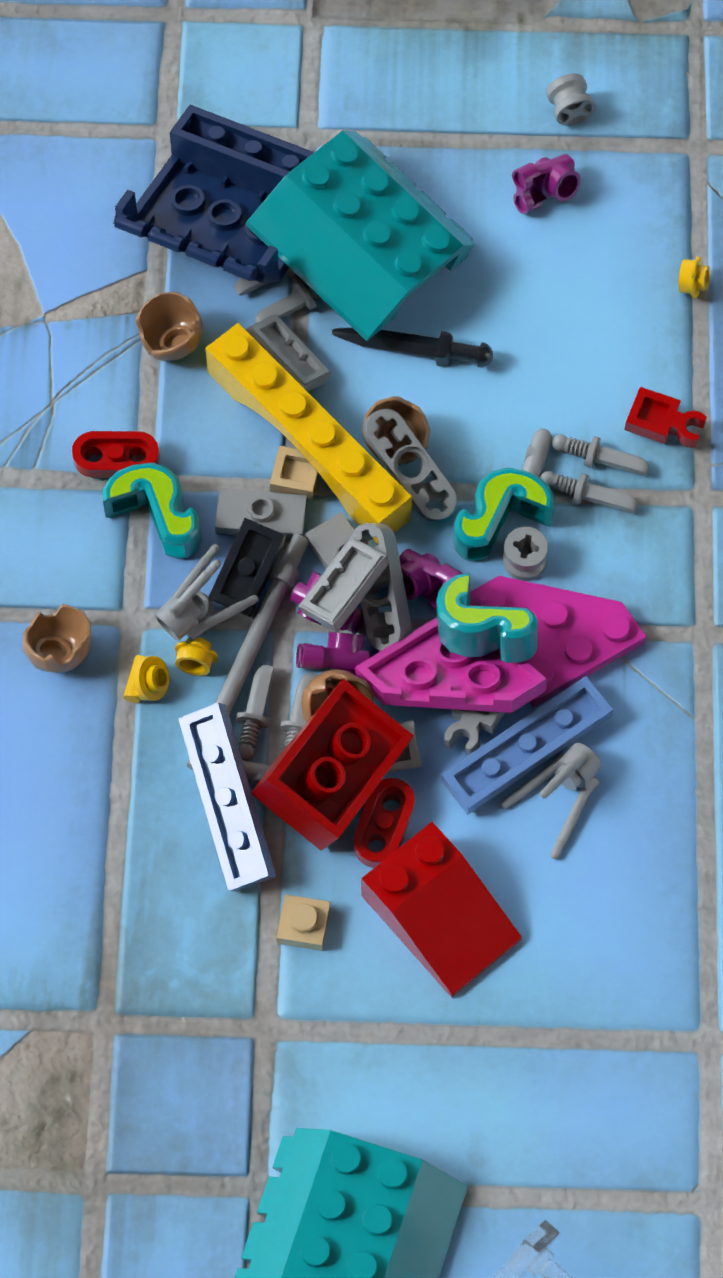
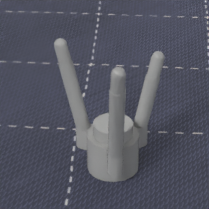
(180, 613)
(572, 770)

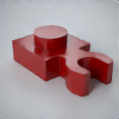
(657, 416)

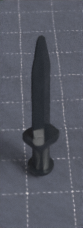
(440, 348)

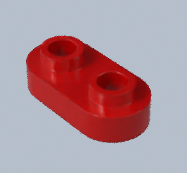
(116, 451)
(381, 824)

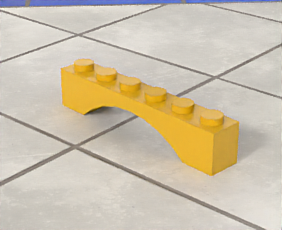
(268, 389)

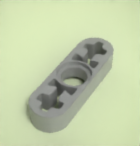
(428, 466)
(396, 597)

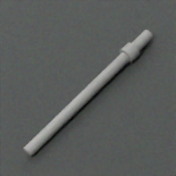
(282, 579)

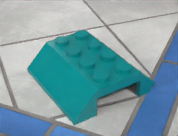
(358, 231)
(351, 1212)

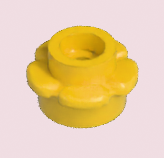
(693, 277)
(195, 656)

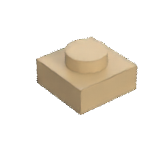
(293, 473)
(303, 922)

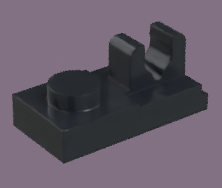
(247, 565)

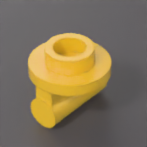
(147, 679)

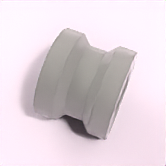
(570, 99)
(523, 564)

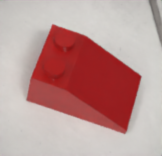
(332, 765)
(439, 909)

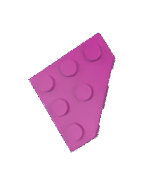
(574, 629)
(428, 675)

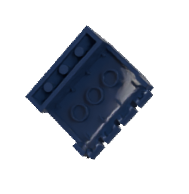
(209, 193)

